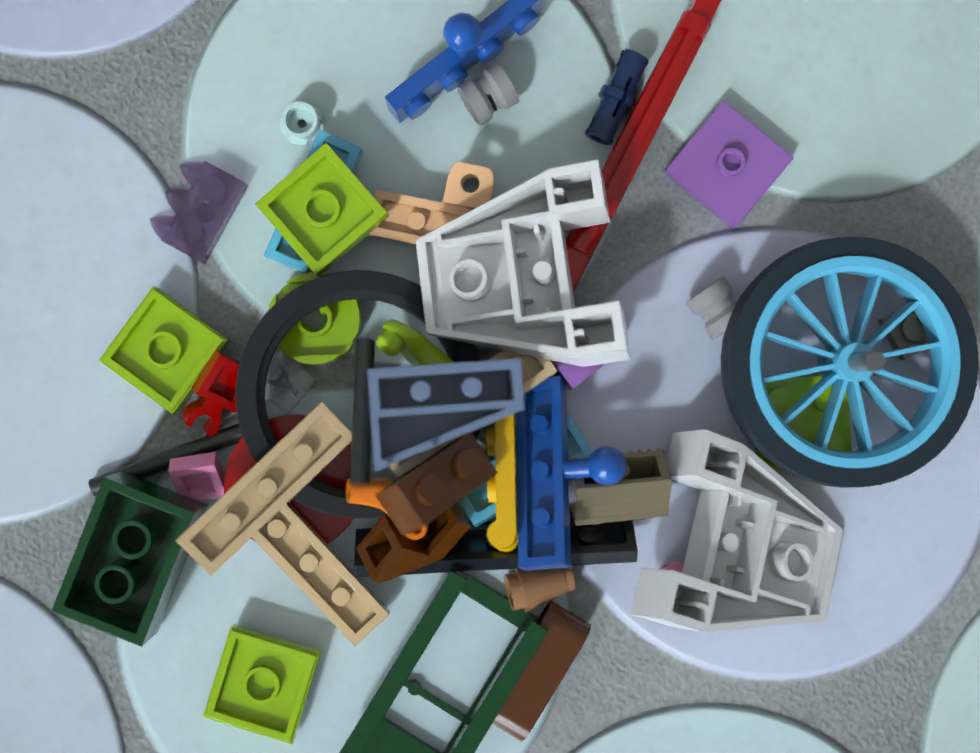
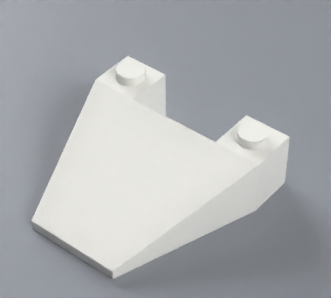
(506, 274)
(753, 547)

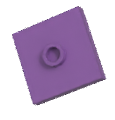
(728, 165)

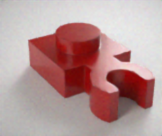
(217, 391)

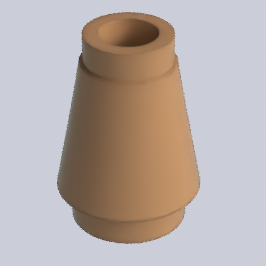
(536, 587)

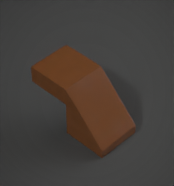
(392, 555)

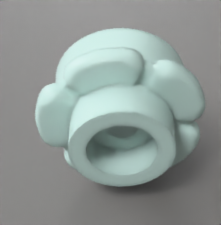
(293, 114)

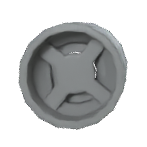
(488, 93)
(714, 304)

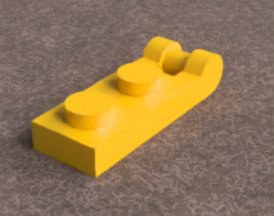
(503, 485)

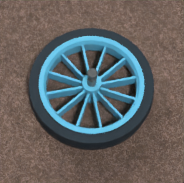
(850, 363)

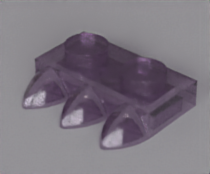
(200, 210)

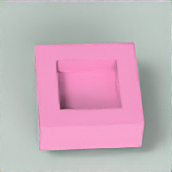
(198, 476)

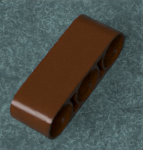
(544, 671)

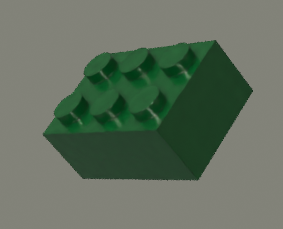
(128, 558)

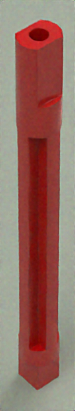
(643, 125)

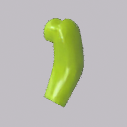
(410, 343)

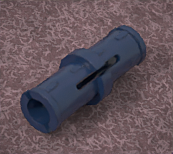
(616, 97)

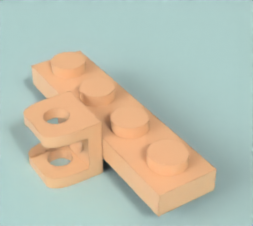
(415, 217)

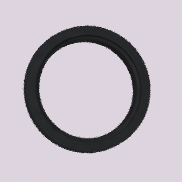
(275, 326)

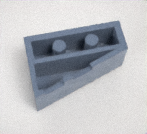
(438, 402)

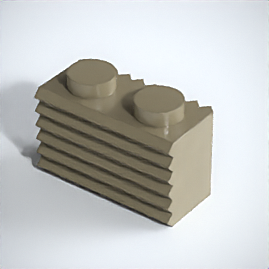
(638, 495)

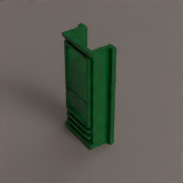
(380, 735)

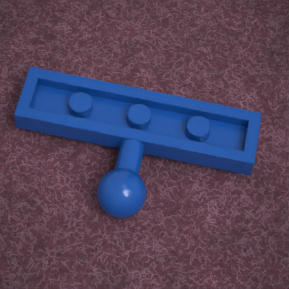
(467, 45)
(545, 476)

